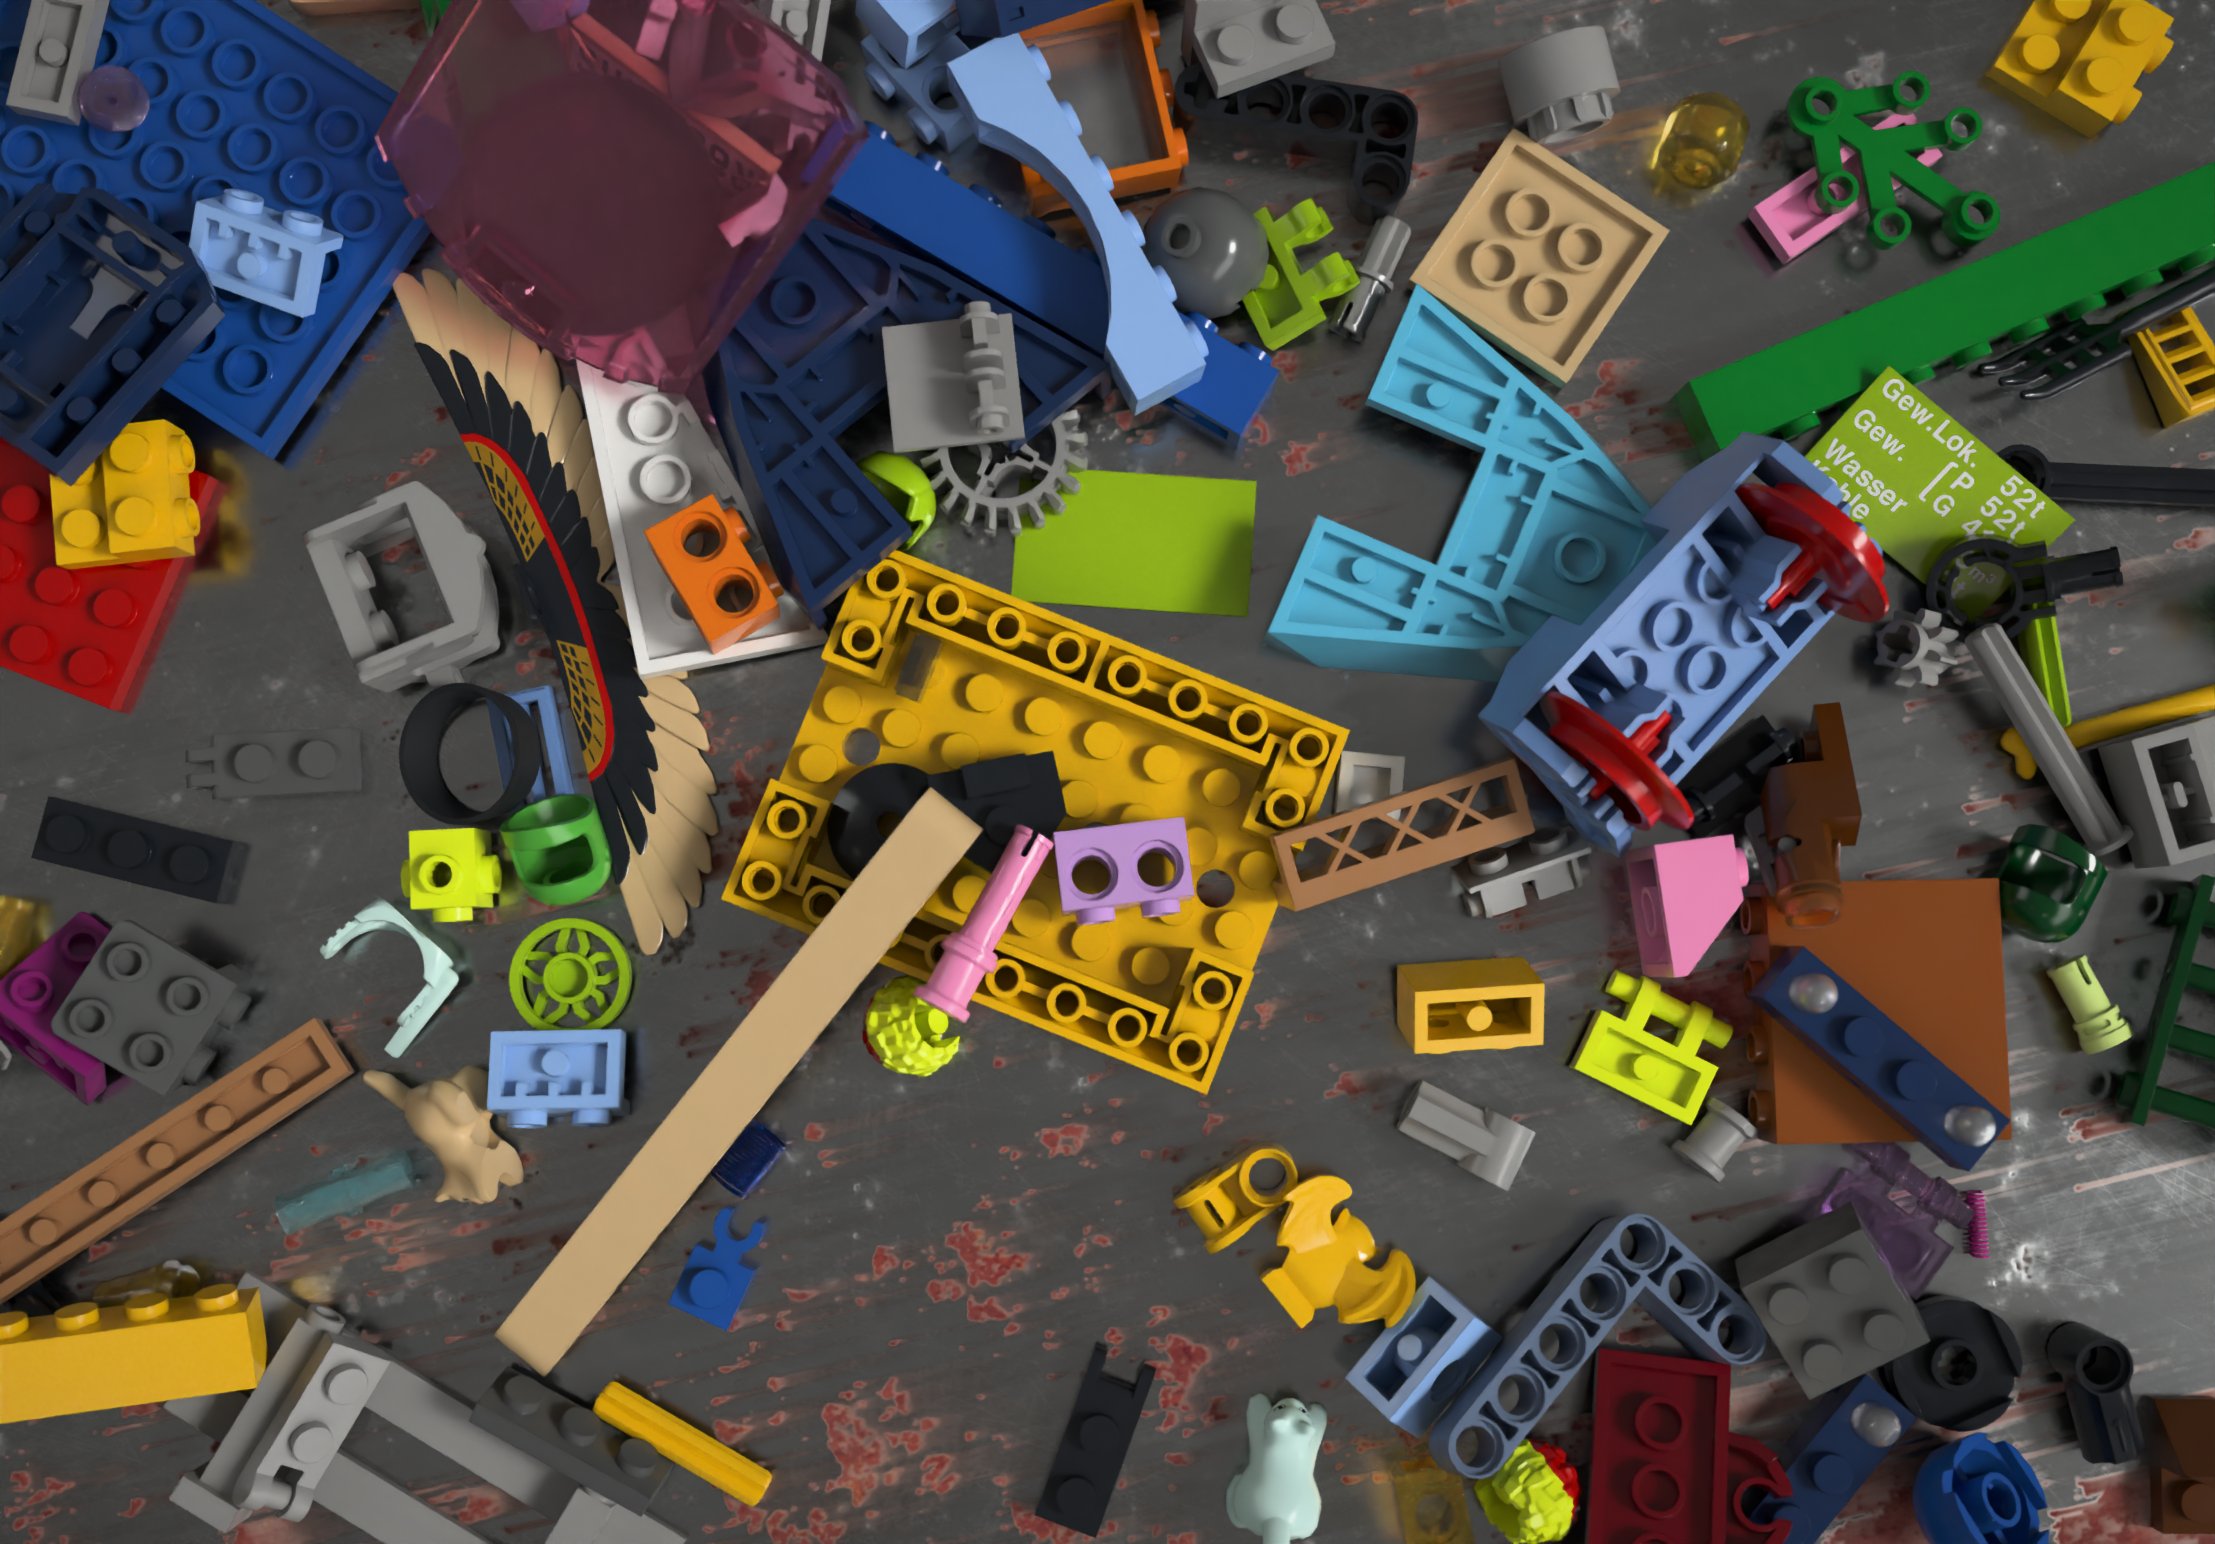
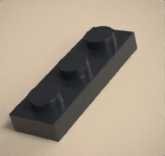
(136, 850)

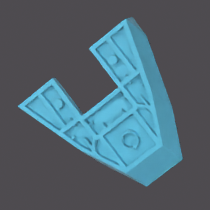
(1535, 537)

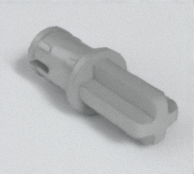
(1374, 271)

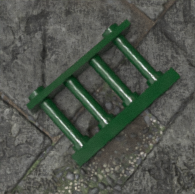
(2139, 1089)

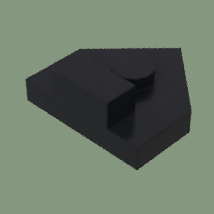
(1000, 796)

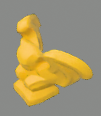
(1328, 1261)

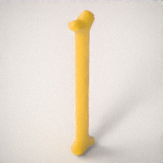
(2116, 724)

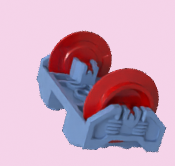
(1686, 637)

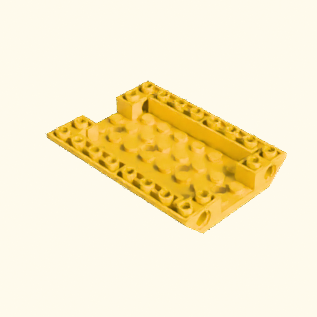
(1129, 746)

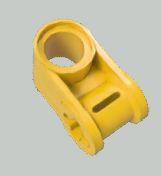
(1235, 1196)

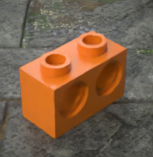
(702, 579)

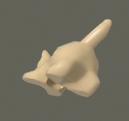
(455, 1125)

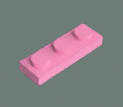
(1793, 220)

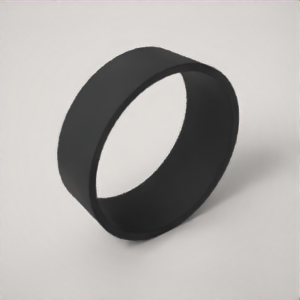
(419, 753)

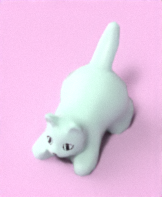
(1278, 1489)

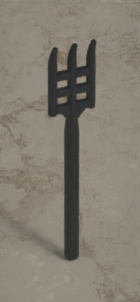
(2100, 337)

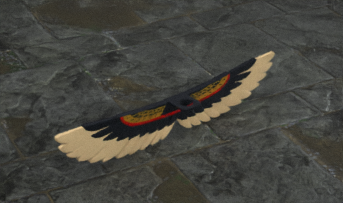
(551, 501)

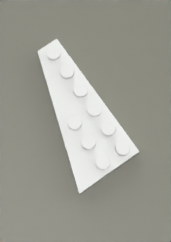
(649, 467)

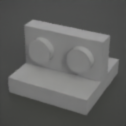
(1253, 40)

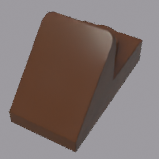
(2182, 1464)

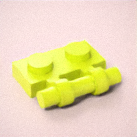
(1644, 1065)

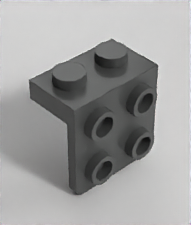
(151, 1008)

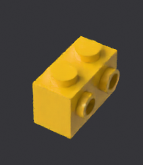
(1470, 1005)

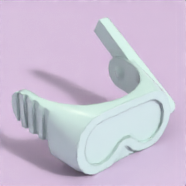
(437, 967)

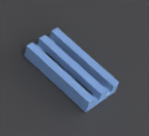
(554, 741)

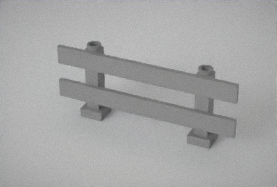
(360, 1491)

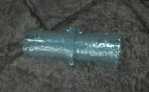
(345, 1191)

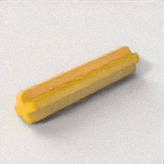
(682, 1443)

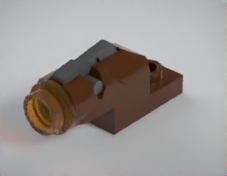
(1805, 820)

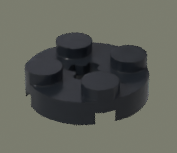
(1986, 1375)

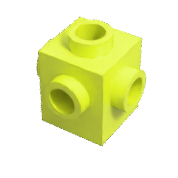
(448, 853)

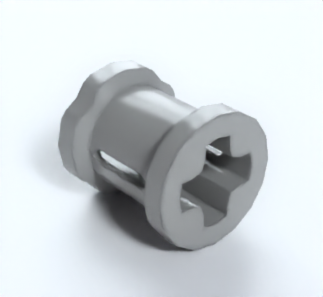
(1715, 1139)

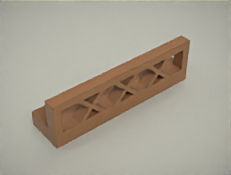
(1401, 853)

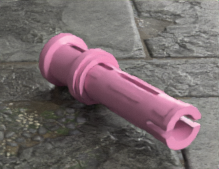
(971, 950)

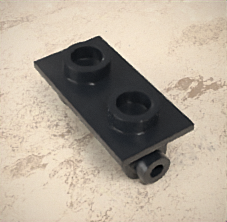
(1735, 774)

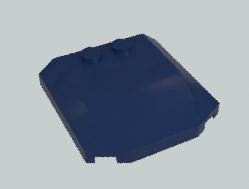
(90, 322)

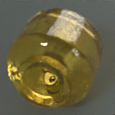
(1703, 140)

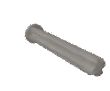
(2047, 740)

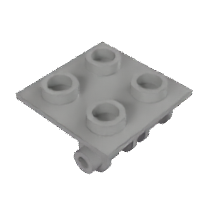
(953, 381)

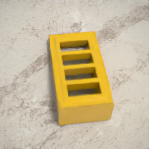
(2164, 384)

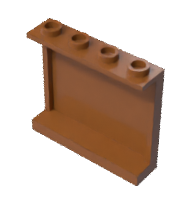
(1921, 957)

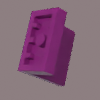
(34, 995)

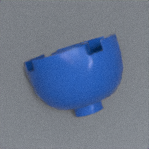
(1978, 1495)

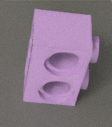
(1119, 851)

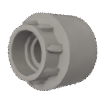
(1561, 84)

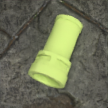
(2095, 1017)

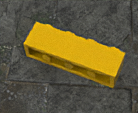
(131, 1352)

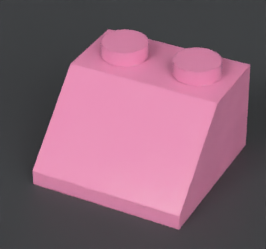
(1683, 899)

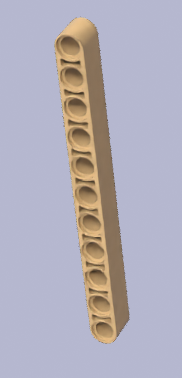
(738, 1080)

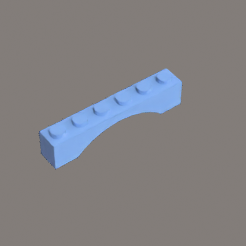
(1014, 111)

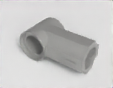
(1475, 1137)

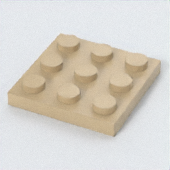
(1538, 258)

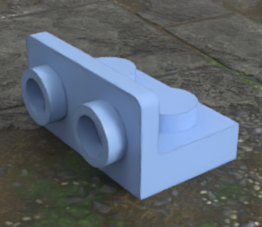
(262, 250)
(557, 1076)

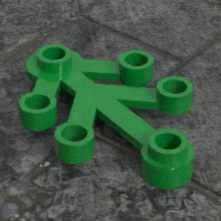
(1886, 155)

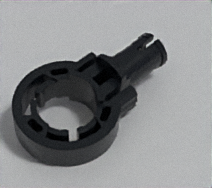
(2060, 577)

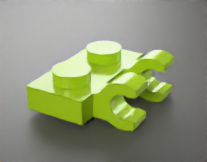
(1288, 297)

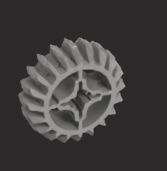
(1025, 466)

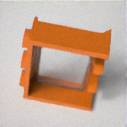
(1111, 78)

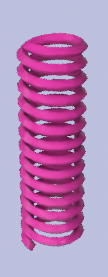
(1974, 1230)

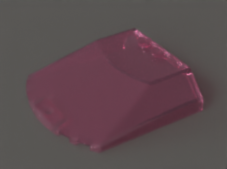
(619, 168)

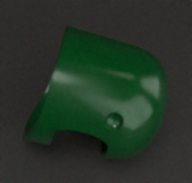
(2043, 895)

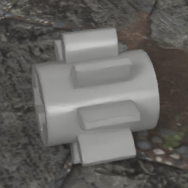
(1916, 647)

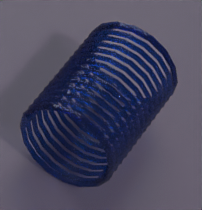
(766, 1155)

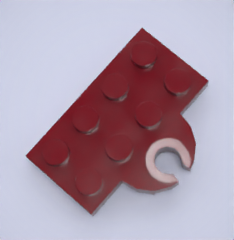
(1667, 1459)

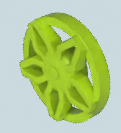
(570, 975)

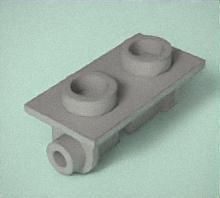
(1549, 858)

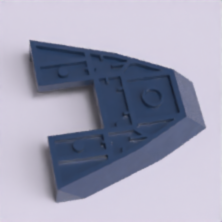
(813, 364)

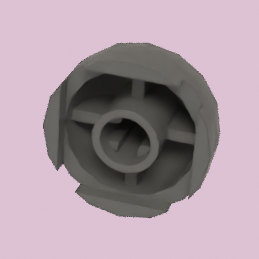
(1208, 249)

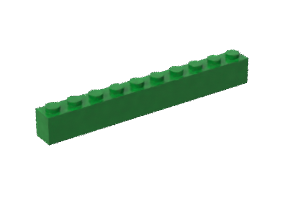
(1957, 314)

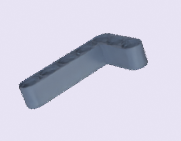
(1581, 1330)

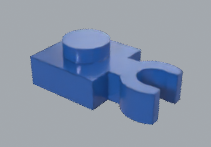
(716, 1276)

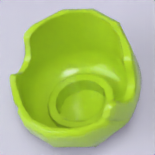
(904, 488)

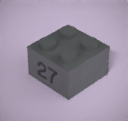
(1830, 1300)

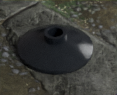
(862, 804)

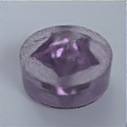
(113, 99)

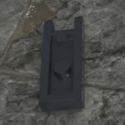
(1093, 1447)

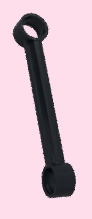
(2115, 482)

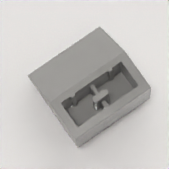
(2165, 792)

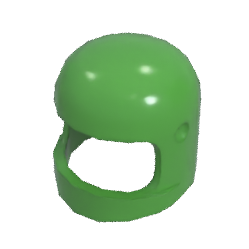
(559, 848)

